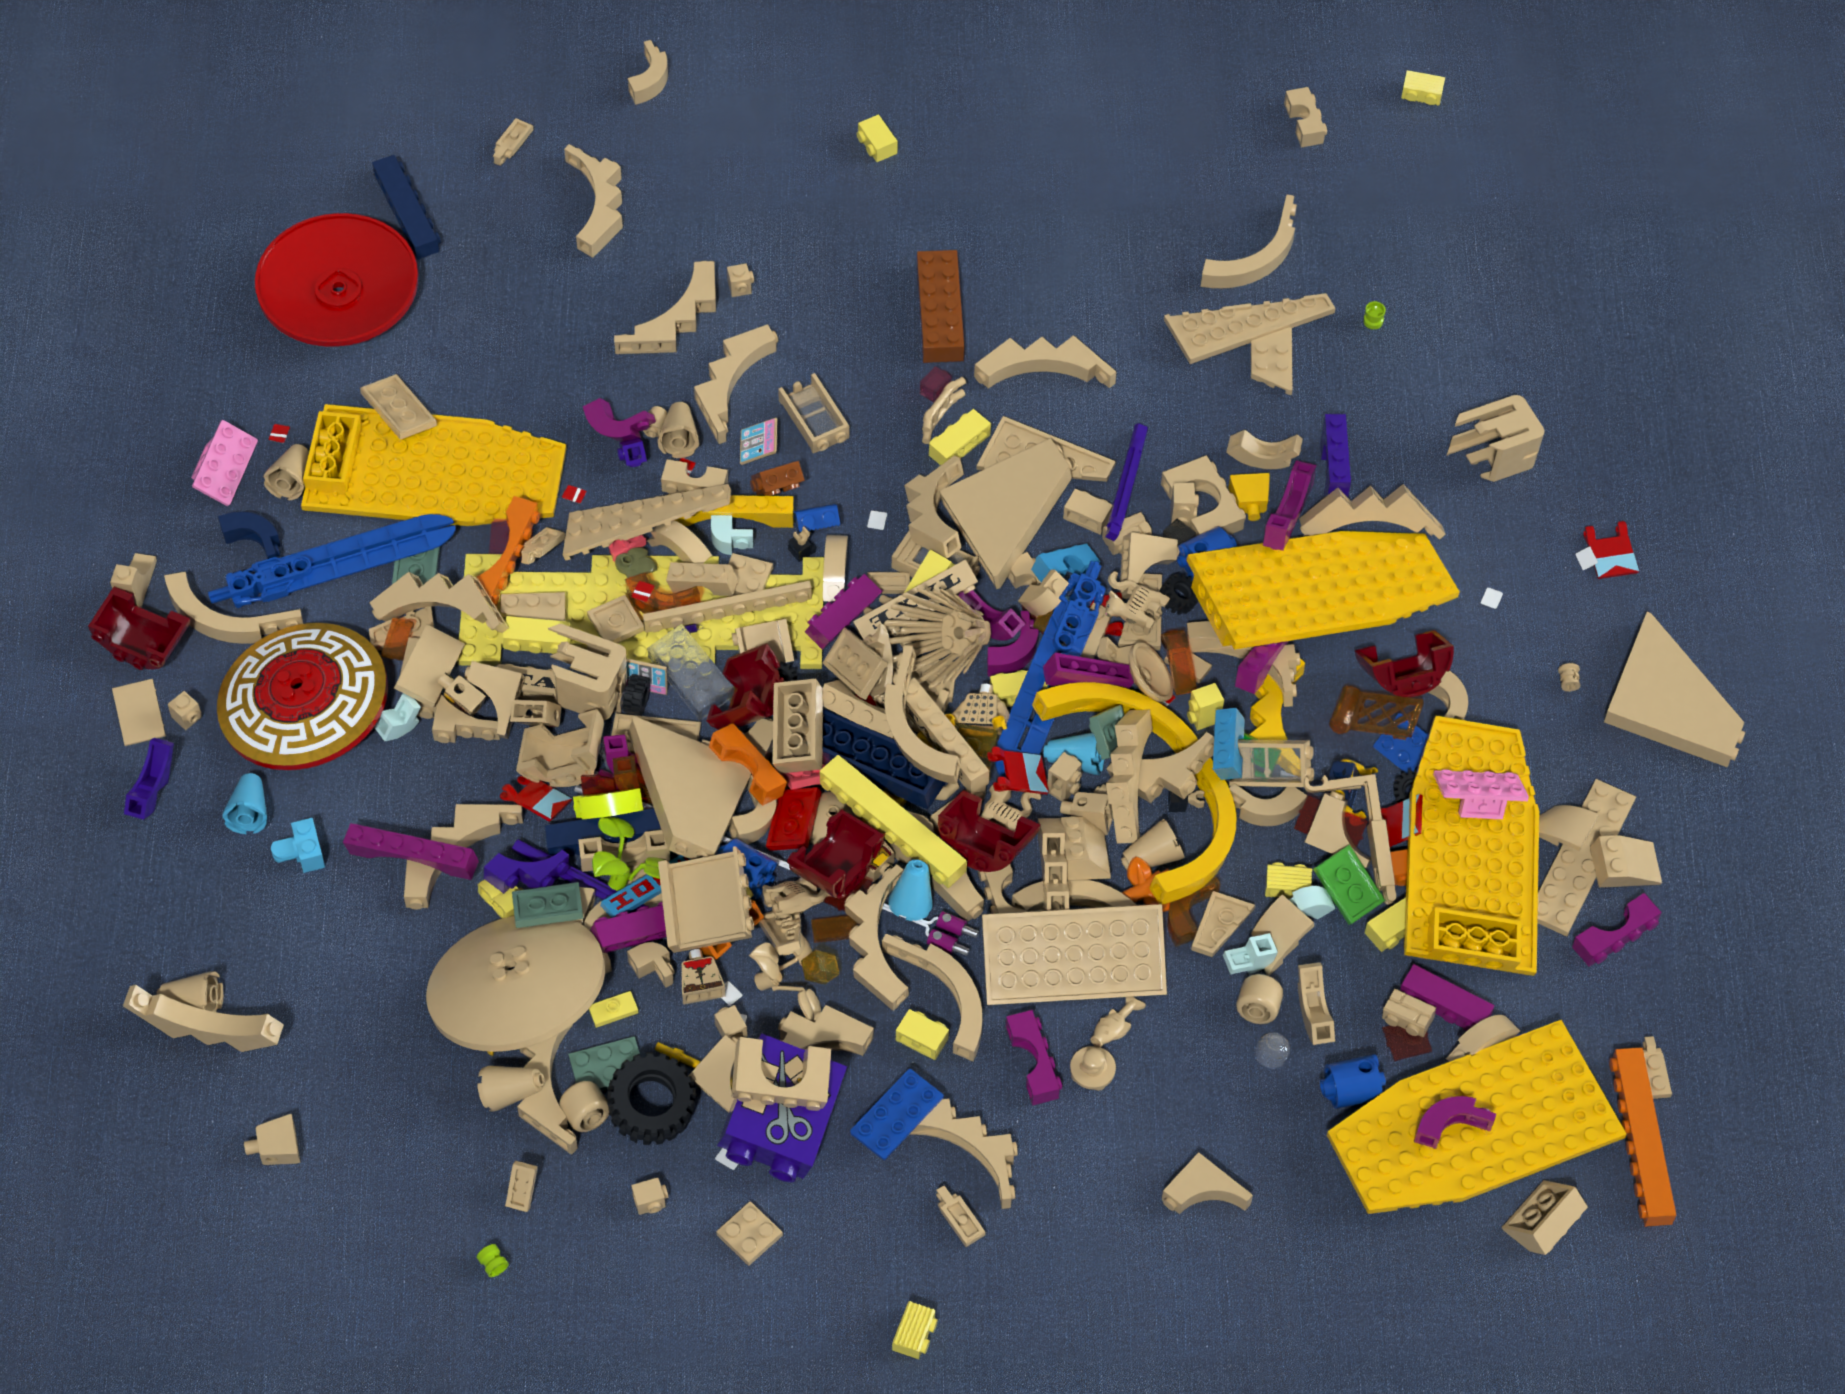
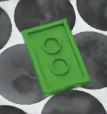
(1349, 884)

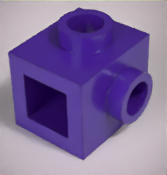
(632, 452)

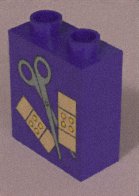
(774, 1133)

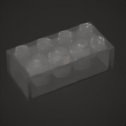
(691, 671)

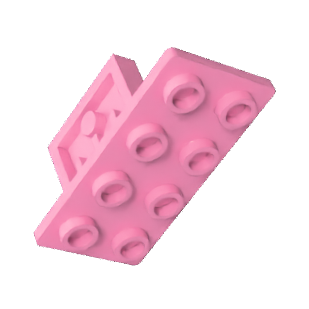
(223, 463)
(1481, 793)

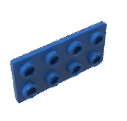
(1403, 753)
(896, 1114)

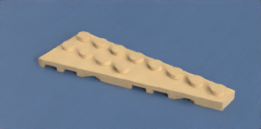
(1228, 328)
(630, 519)

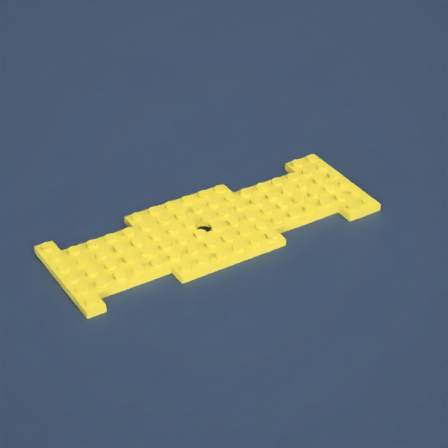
(606, 583)

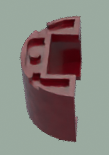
(136, 633)
(1412, 674)
(754, 679)
(980, 841)
(841, 857)

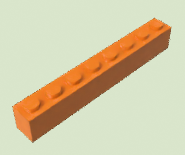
(1643, 1137)

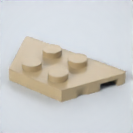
(1273, 359)

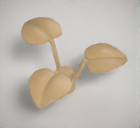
(767, 959)

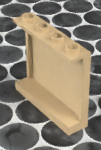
(705, 901)

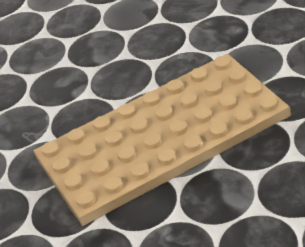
(1074, 954)

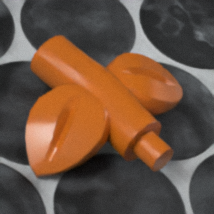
(1141, 877)

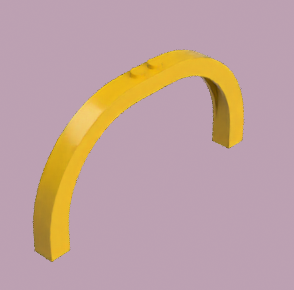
(1169, 727)

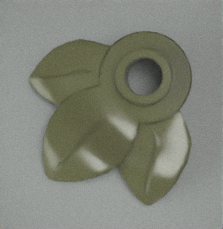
(636, 562)

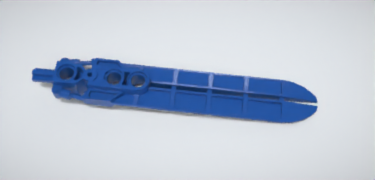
(334, 560)
(1073, 612)

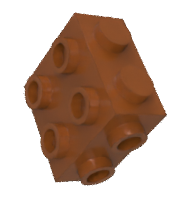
(772, 480)

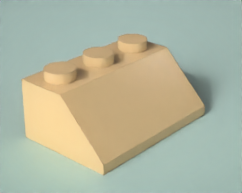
(1085, 850)
(1545, 1216)

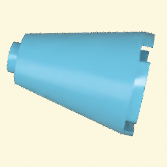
(1081, 747)
(246, 806)
(912, 892)

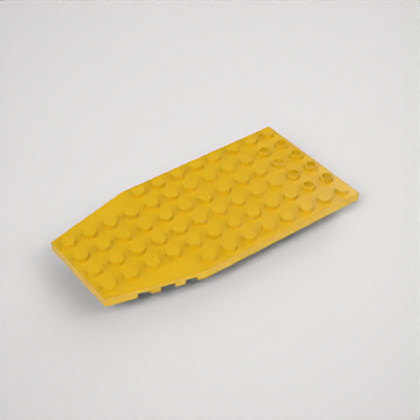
(451, 470)
(1317, 585)
(1472, 877)
(1544, 1116)

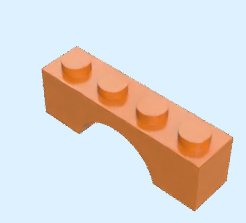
(733, 746)

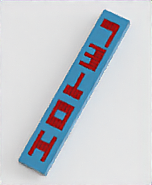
(635, 893)

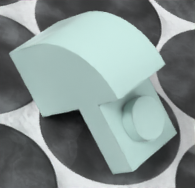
(726, 538)
(400, 720)
(1313, 901)
(1254, 957)

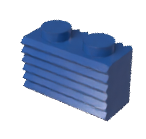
(817, 518)

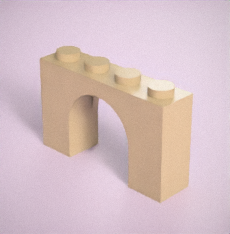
(1206, 479)
(841, 700)
(751, 1083)

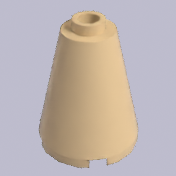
(678, 432)
(287, 473)
(1155, 847)
(197, 991)
(507, 1085)

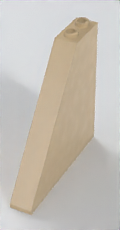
(1007, 505)
(1672, 700)
(688, 788)

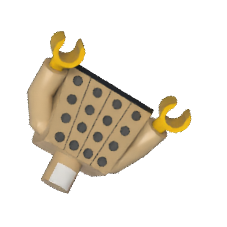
(981, 710)

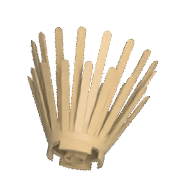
(955, 632)

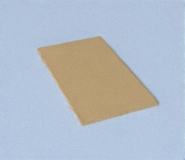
(138, 712)

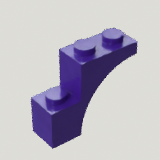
(154, 775)
(506, 873)

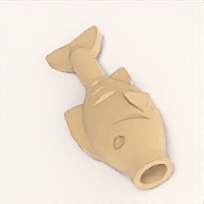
(1114, 1025)

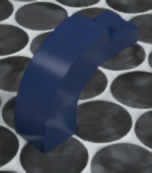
(252, 527)

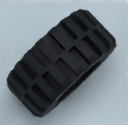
(651, 1127)

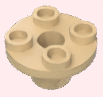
(1092, 1068)

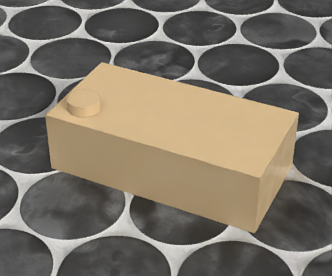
(797, 726)

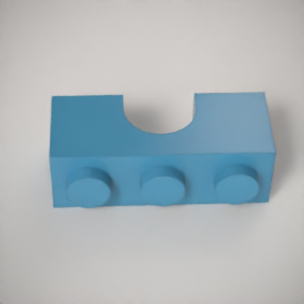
(1072, 559)
(1226, 755)

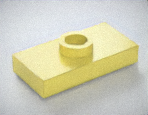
(613, 1009)

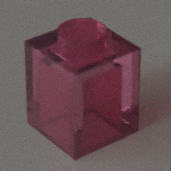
(934, 383)

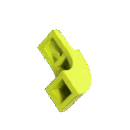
(608, 804)

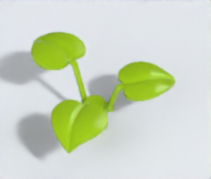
(607, 864)

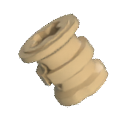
(1569, 677)

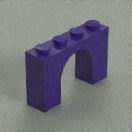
(1336, 452)

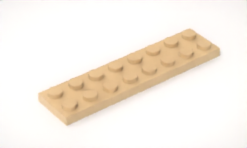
(1574, 870)

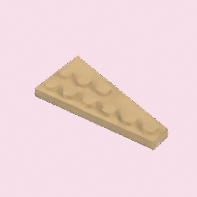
(1016, 437)

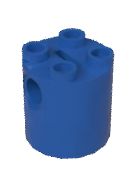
(1207, 541)
(758, 866)
(1352, 1081)

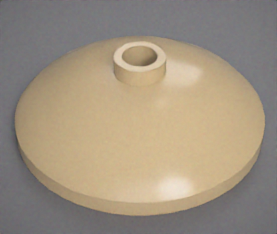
(1150, 672)
(827, 804)

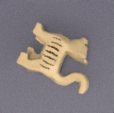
(1140, 601)
(1004, 815)
(792, 896)

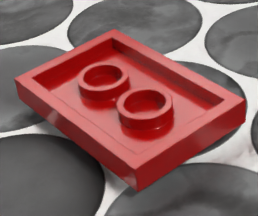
(793, 819)

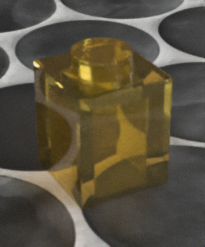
(820, 967)

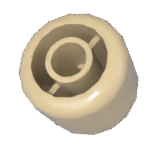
(1259, 999)
(584, 1106)

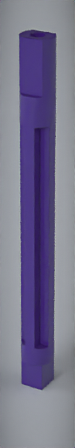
(1126, 481)
(572, 875)

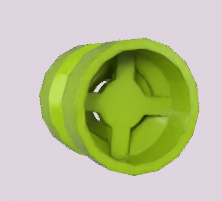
(1374, 315)
(492, 1260)

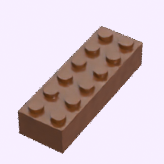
(940, 306)

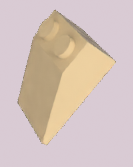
(1625, 862)

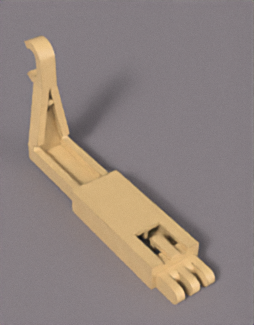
(1376, 829)

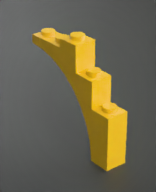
(1267, 711)

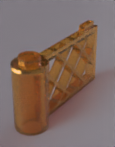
(1350, 707)

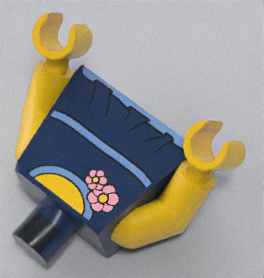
(1346, 769)

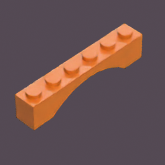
(520, 519)

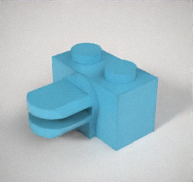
(302, 846)

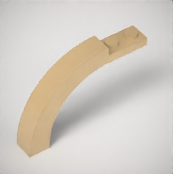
(1255, 267)
(221, 626)
(928, 760)
(1081, 893)
(956, 979)

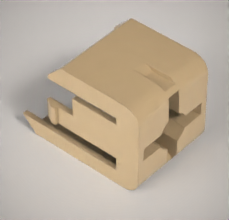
(1514, 423)
(601, 660)

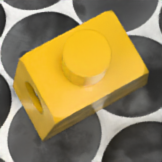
(1250, 493)

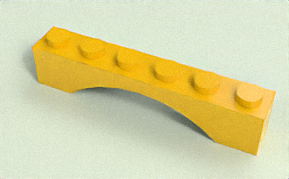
(770, 510)

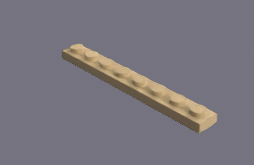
(727, 606)

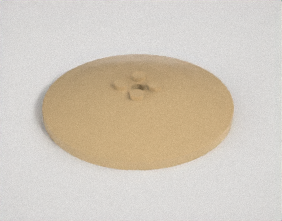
(505, 1010)

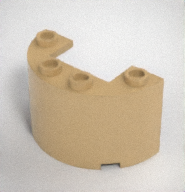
(561, 757)

